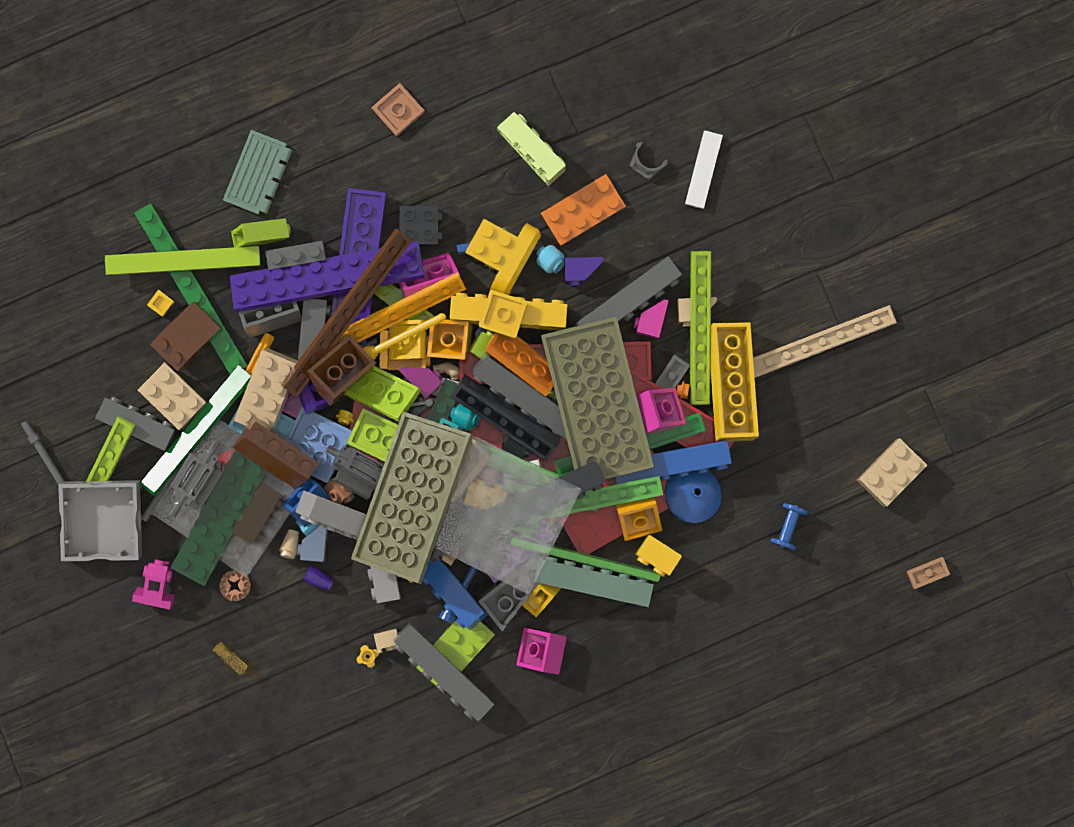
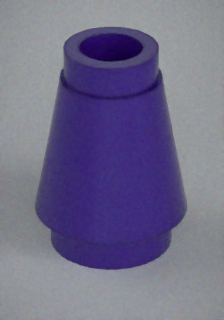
(317, 578)

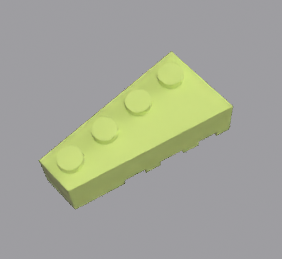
(532, 148)

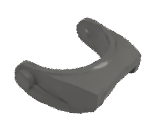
(646, 172)

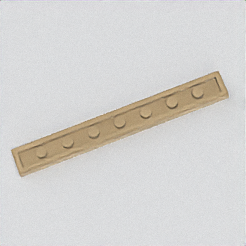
(823, 341)

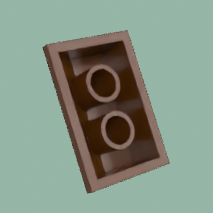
(340, 370)

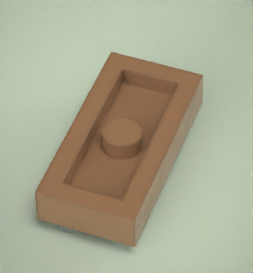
(928, 572)

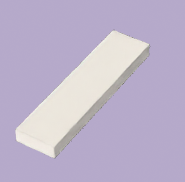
(703, 169)

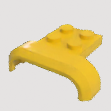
(503, 252)

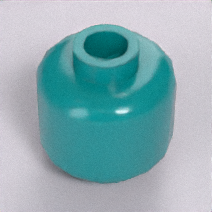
(464, 418)

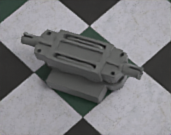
(355, 470)
(196, 479)

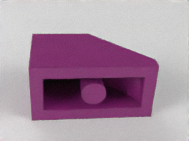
(424, 379)

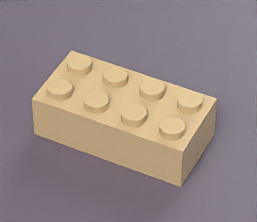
(264, 392)

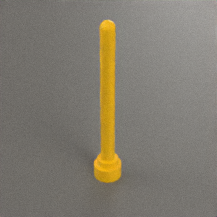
(373, 350)

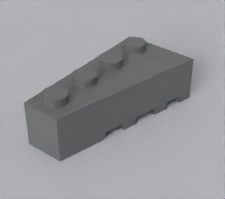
(503, 602)

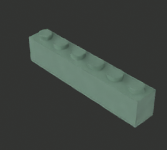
(596, 583)

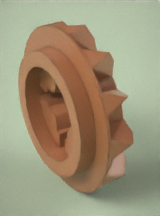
(235, 595)

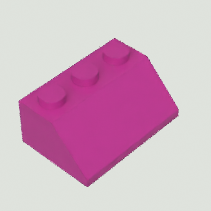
(434, 270)

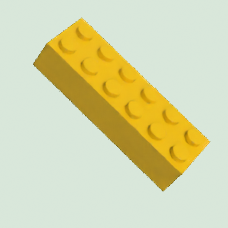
(536, 315)
(733, 382)

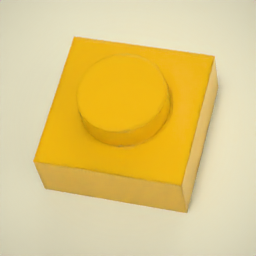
(160, 303)

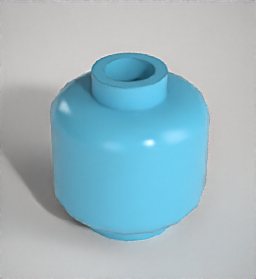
(550, 259)

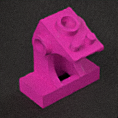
(160, 572)

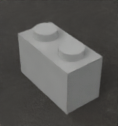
(385, 585)

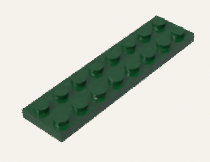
(219, 518)

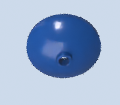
(687, 505)

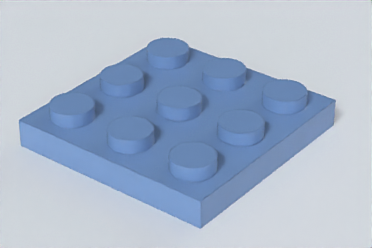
(315, 435)

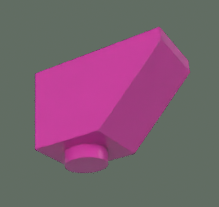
(651, 320)

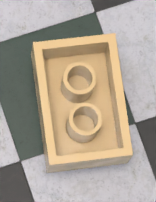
(172, 396)
(891, 472)

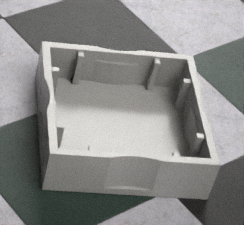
(100, 520)

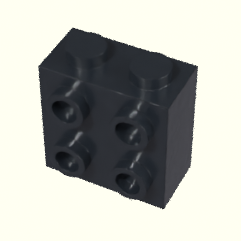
(421, 224)

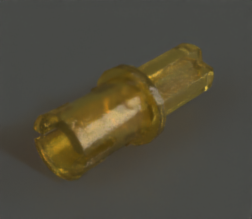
(230, 658)

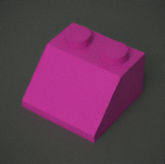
(660, 410)
(541, 651)

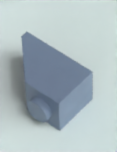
(314, 545)

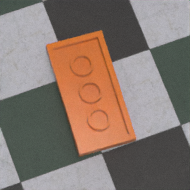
(583, 210)
(522, 360)

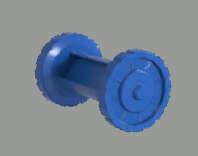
(789, 526)

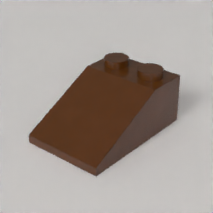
(186, 336)

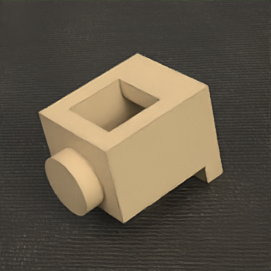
(385, 640)

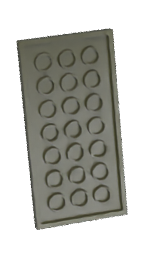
(597, 398)
(412, 497)

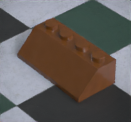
(276, 453)

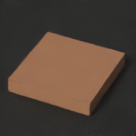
(398, 109)

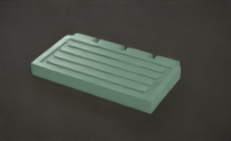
(256, 172)

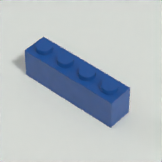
(454, 594)

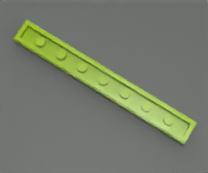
(182, 260)
(700, 327)

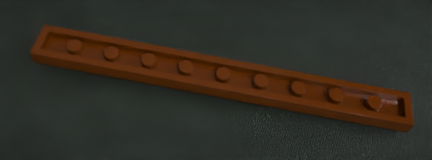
(347, 310)

